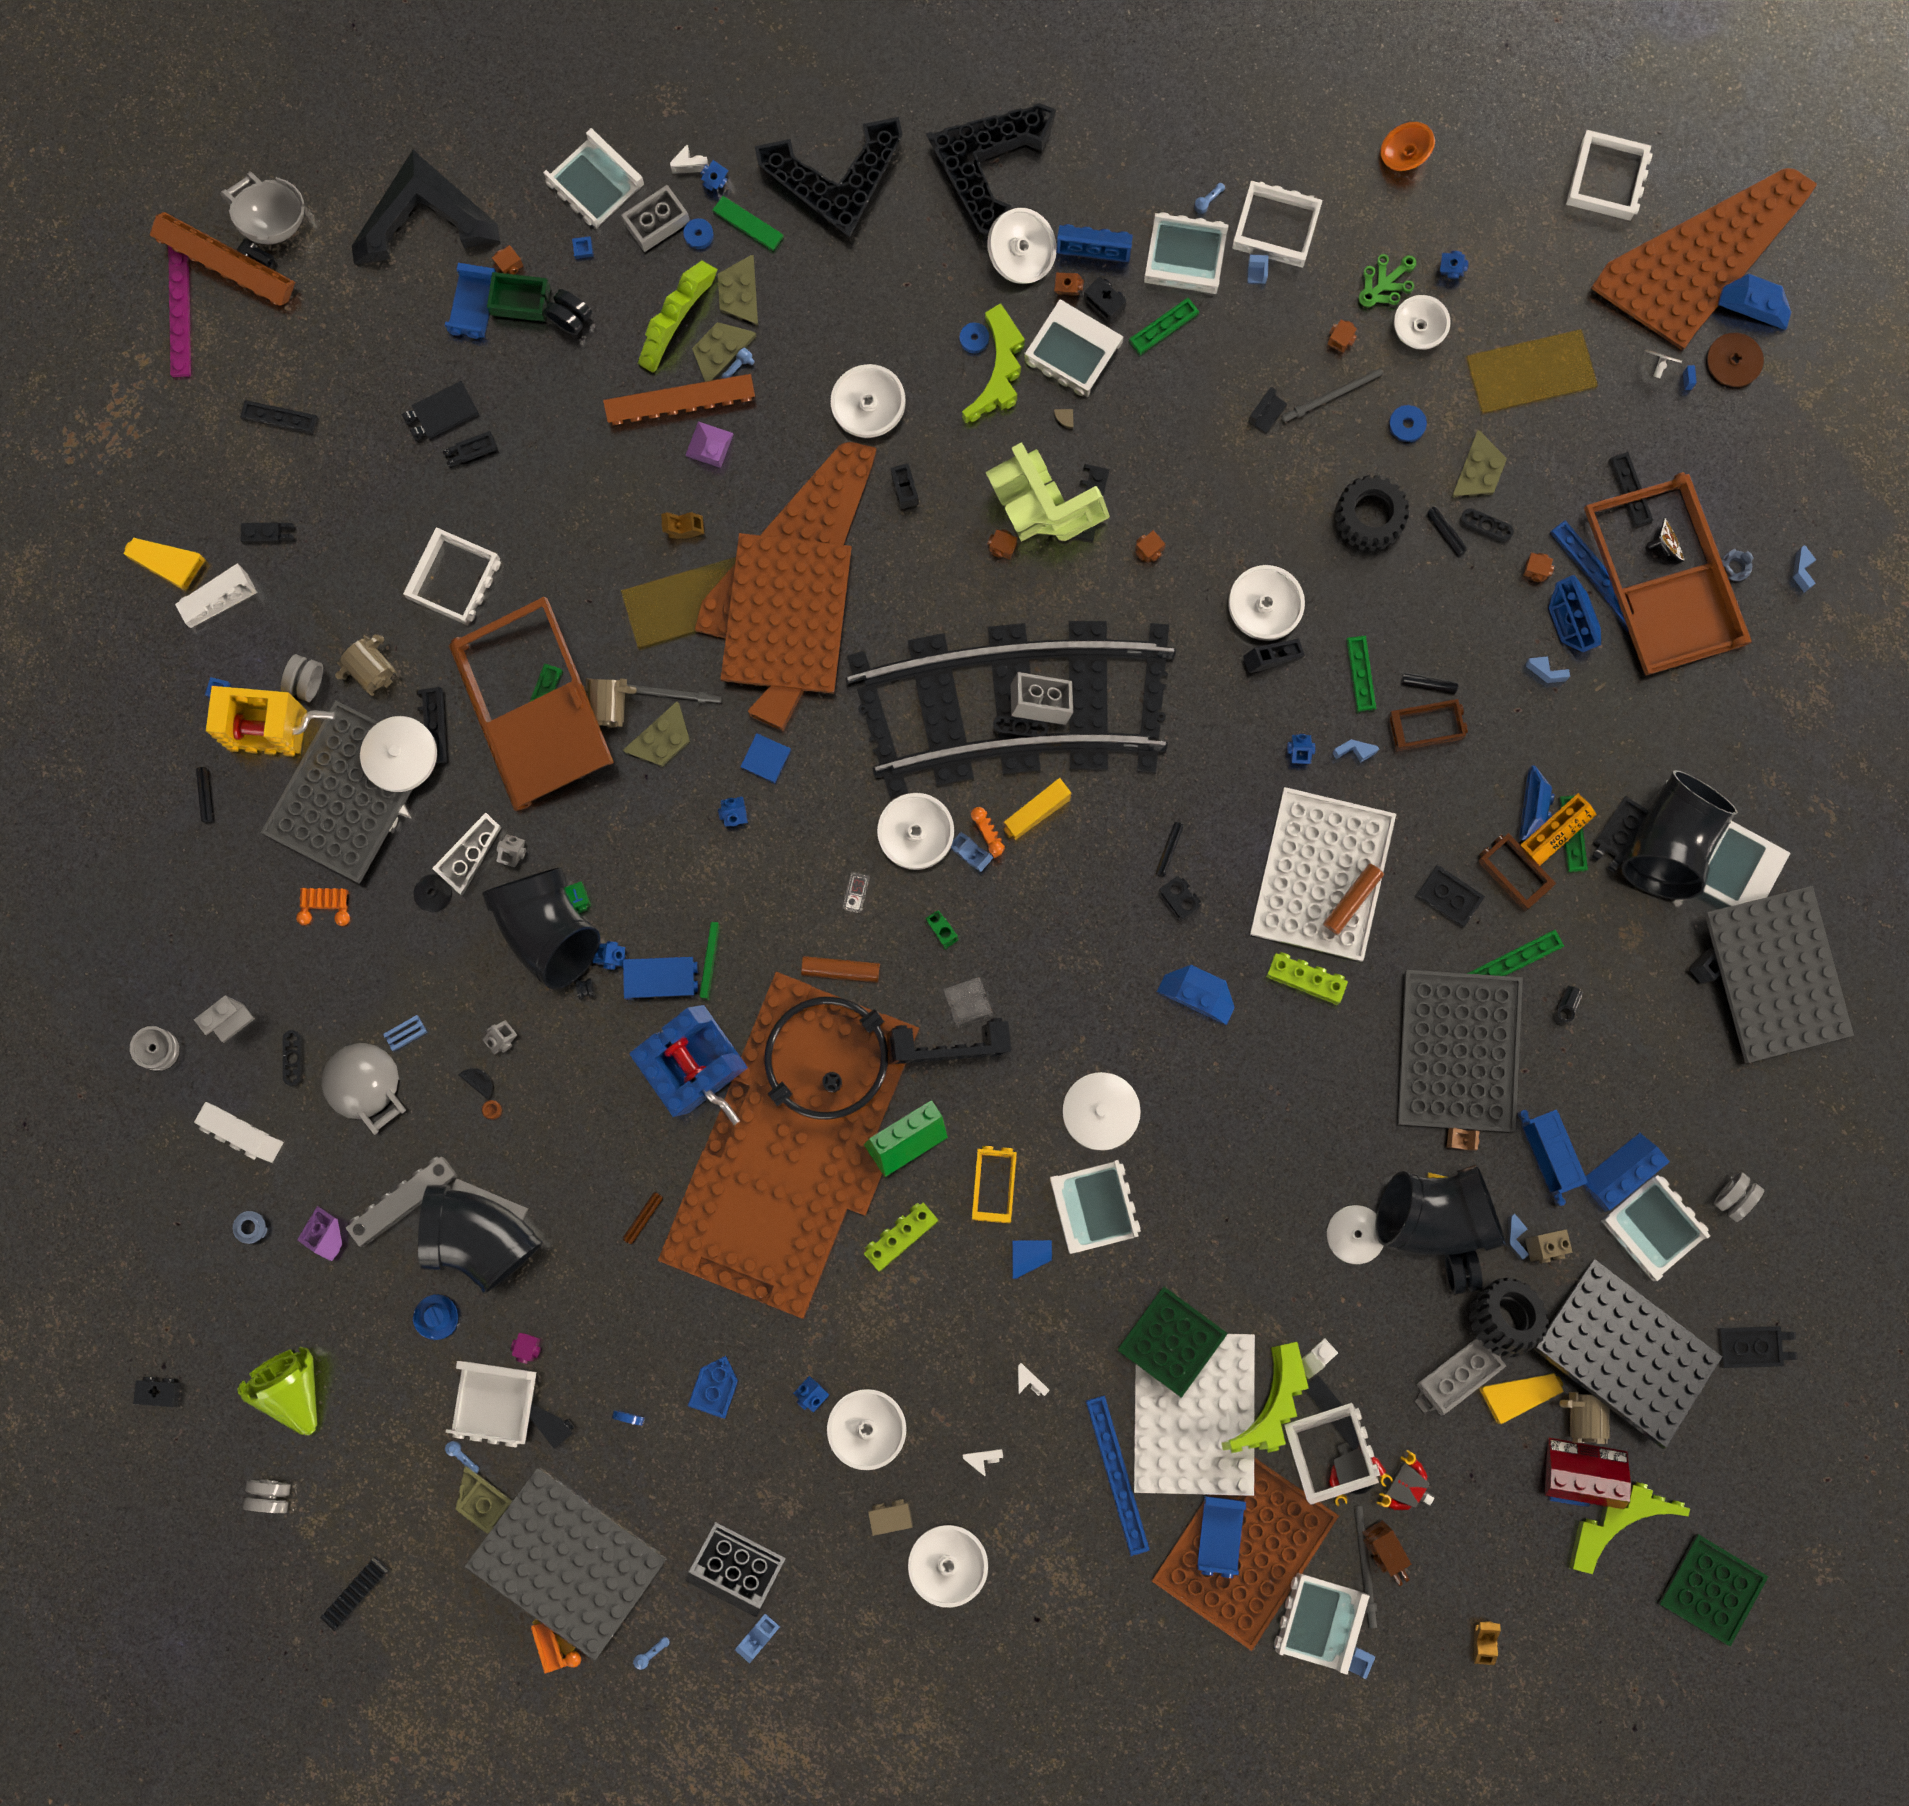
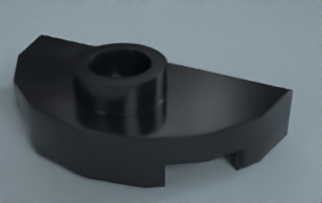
(478, 1080)

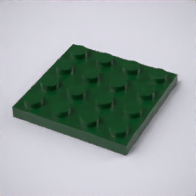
(1172, 1342)
(1713, 1590)

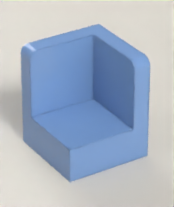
(1258, 269)
(1361, 1662)

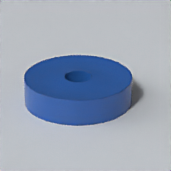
(695, 226)
(974, 329)
(627, 1417)

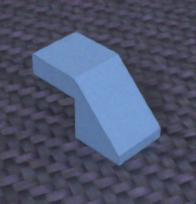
(1802, 561)
(1541, 667)
(1361, 750)
(971, 852)
(1514, 1230)
(757, 1638)

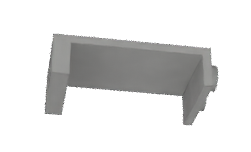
(224, 1018)

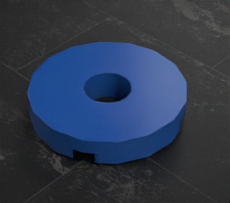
(1410, 413)

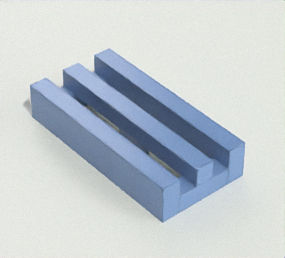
(390, 1040)

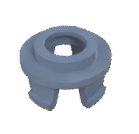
(1743, 558)
(260, 1227)

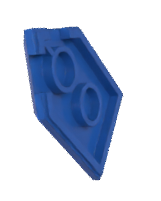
(714, 1388)

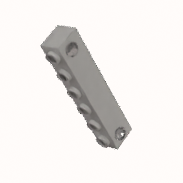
(400, 1202)

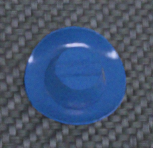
(435, 1317)

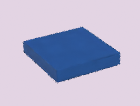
(765, 758)

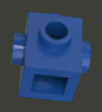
(715, 168)
(1449, 260)
(1301, 748)
(733, 811)
(610, 955)
(810, 1394)

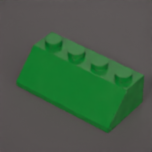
(907, 1138)

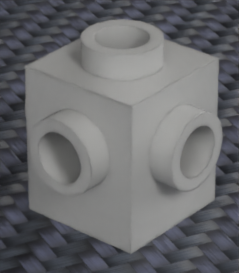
(510, 850)
(499, 1037)

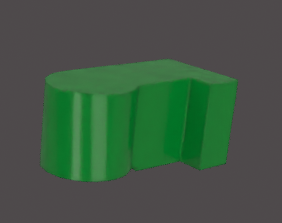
(942, 929)

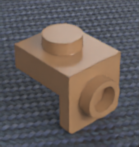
(1463, 1139)

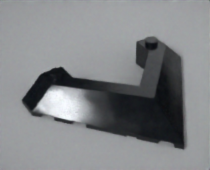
(966, 145)
(414, 184)
(842, 201)

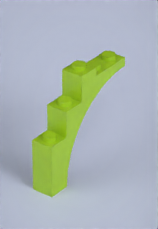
(675, 307)
(999, 390)
(1288, 1381)
(1593, 1538)

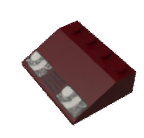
(1587, 1474)

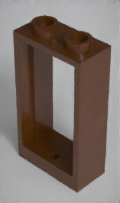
(1397, 730)
(1504, 883)

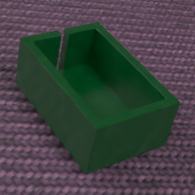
(518, 296)

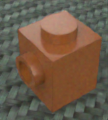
(507, 261)
(1068, 284)
(1342, 335)
(1002, 544)
(1149, 547)
(1538, 567)

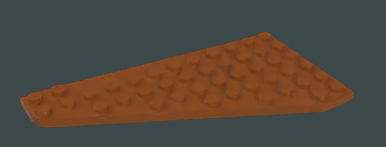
(1680, 274)
(817, 513)

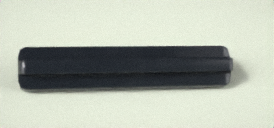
(1447, 530)
(1431, 683)
(204, 794)
(1169, 848)

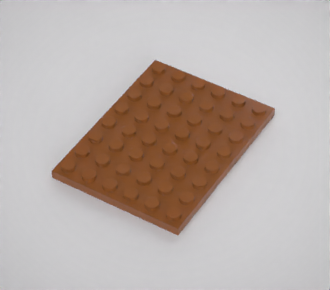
(786, 613)
(1275, 1544)

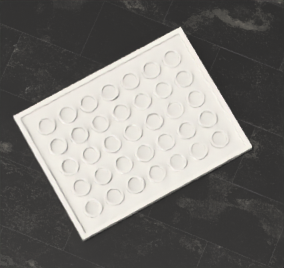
(1312, 864)
(1182, 1437)

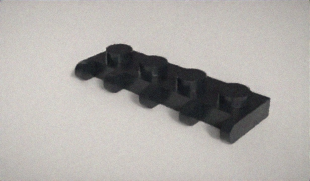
(1097, 477)
(434, 718)

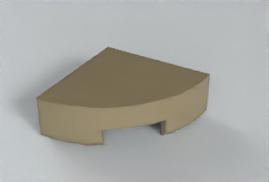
(1064, 417)

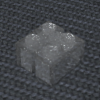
(968, 1002)

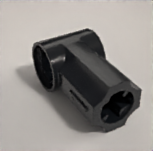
(251, 250)
(1568, 1004)

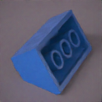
(1094, 243)
(1624, 1171)

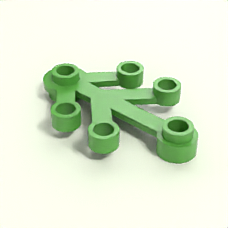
(1385, 283)

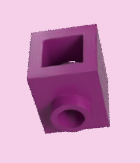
(525, 1348)

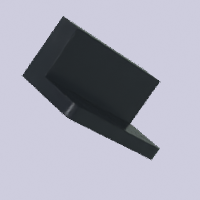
(1267, 411)

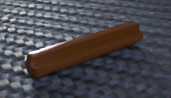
(642, 1218)

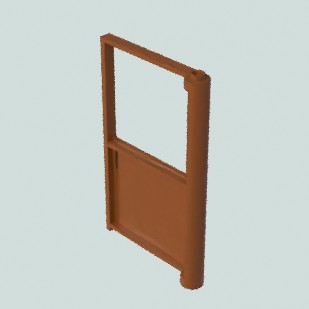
(1680, 613)
(545, 739)

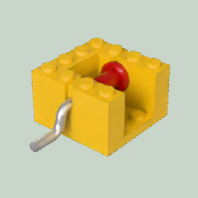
(258, 720)

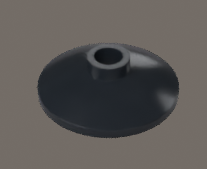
(439, 899)

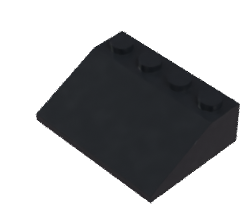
(735, 1569)

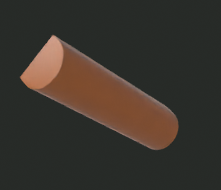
(1353, 899)
(840, 969)

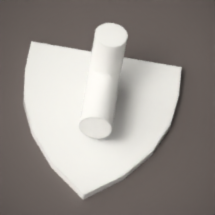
(1661, 363)

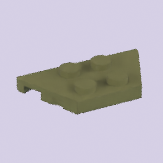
(738, 290)
(720, 348)
(1480, 469)
(662, 738)
(481, 1501)

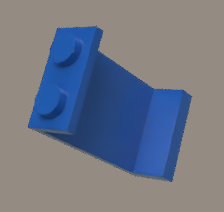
(469, 308)
(660, 977)
(1220, 1536)

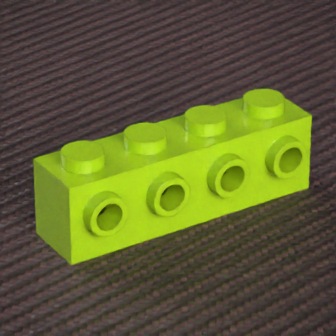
(1306, 978)
(899, 1238)

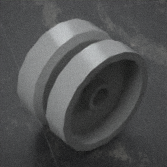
(302, 677)
(154, 1037)
(1739, 1197)
(266, 1496)

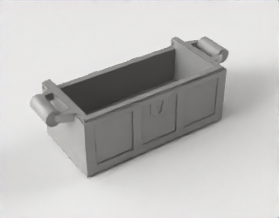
(1458, 1377)

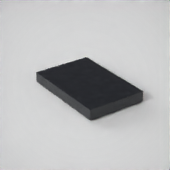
(1450, 896)

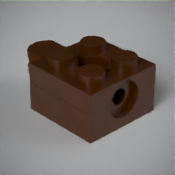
(1387, 1551)

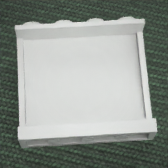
(493, 1403)

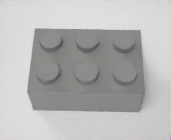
(655, 218)
(1041, 698)

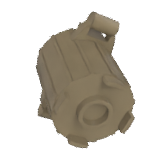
(366, 664)
(608, 700)
(1587, 1418)

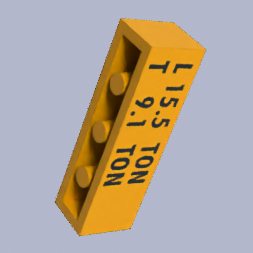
(1559, 829)

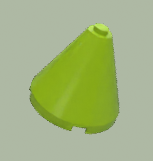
(284, 1390)

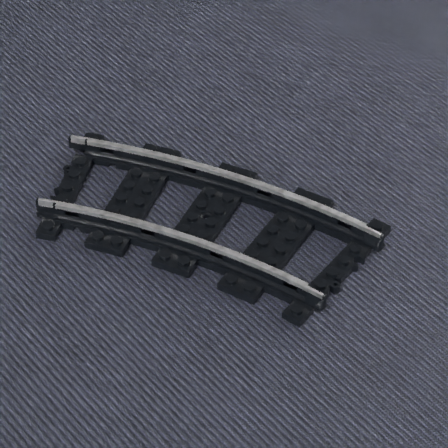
(1010, 653)

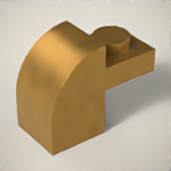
(682, 526)
(1485, 1643)

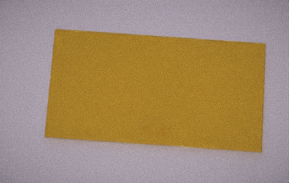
(1532, 371)
(671, 604)

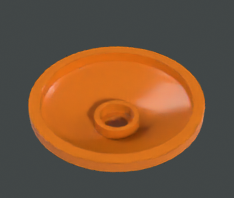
(1407, 146)

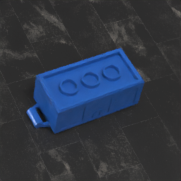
(1553, 1153)

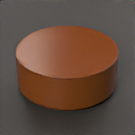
(491, 1110)

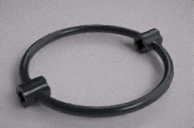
(871, 1022)

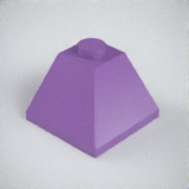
(709, 444)
(322, 1234)

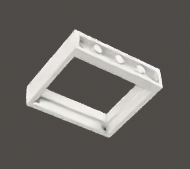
(1602, 206)
(1276, 252)
(426, 562)
(1320, 1419)

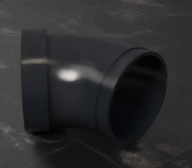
(1678, 838)
(544, 927)
(1438, 1214)
(472, 1236)

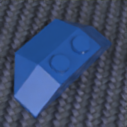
(1757, 300)
(1574, 615)
(1536, 803)
(1199, 992)

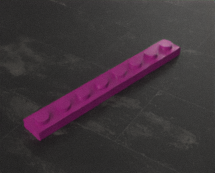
(179, 314)

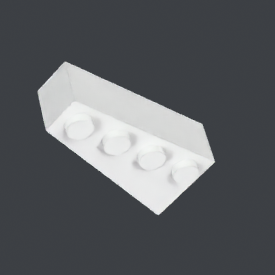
(216, 596)
(467, 854)
(238, 1133)

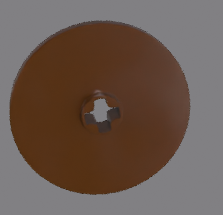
(1725, 369)

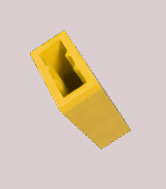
(168, 562)
(1037, 809)
(1518, 1396)

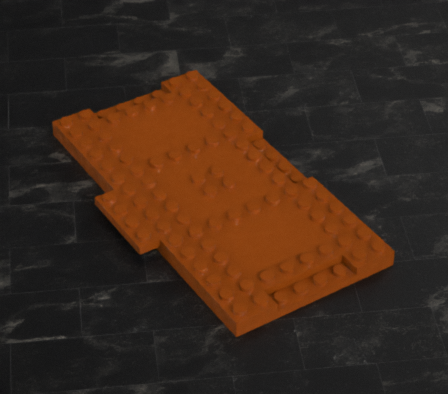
(779, 1181)

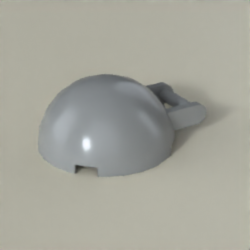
(265, 210)
(361, 1083)

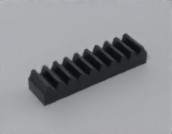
(355, 1593)

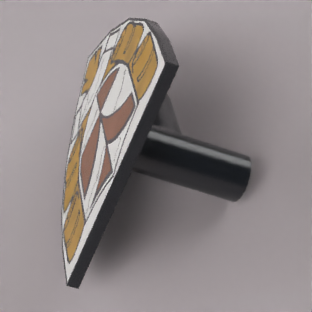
(1667, 541)

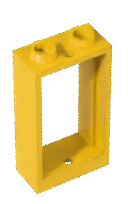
(994, 1217)

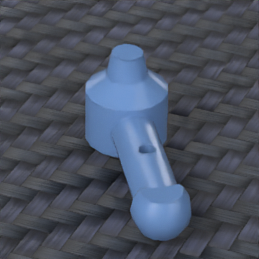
(1202, 203)
(743, 357)
(453, 1448)
(642, 1660)

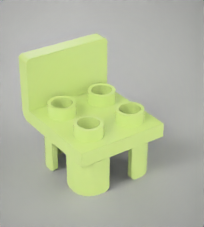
(1039, 507)

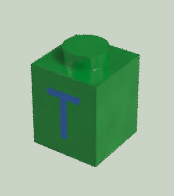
(578, 896)

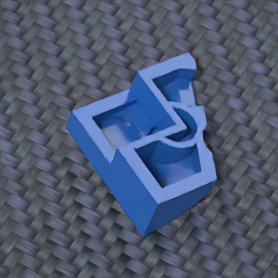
(1030, 1255)

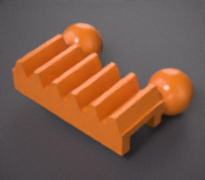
(994, 844)
(323, 899)
(550, 1651)

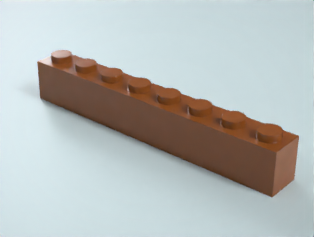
(222, 259)
(678, 398)

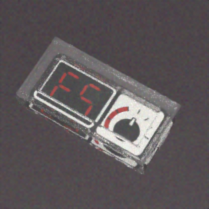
(856, 892)

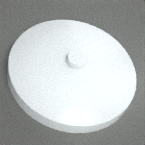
(1022, 245)
(868, 401)
(1266, 602)
(398, 754)
(915, 831)
(1101, 1111)
(866, 1429)
(948, 1566)

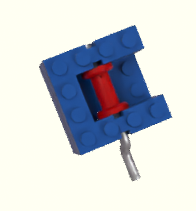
(689, 1062)

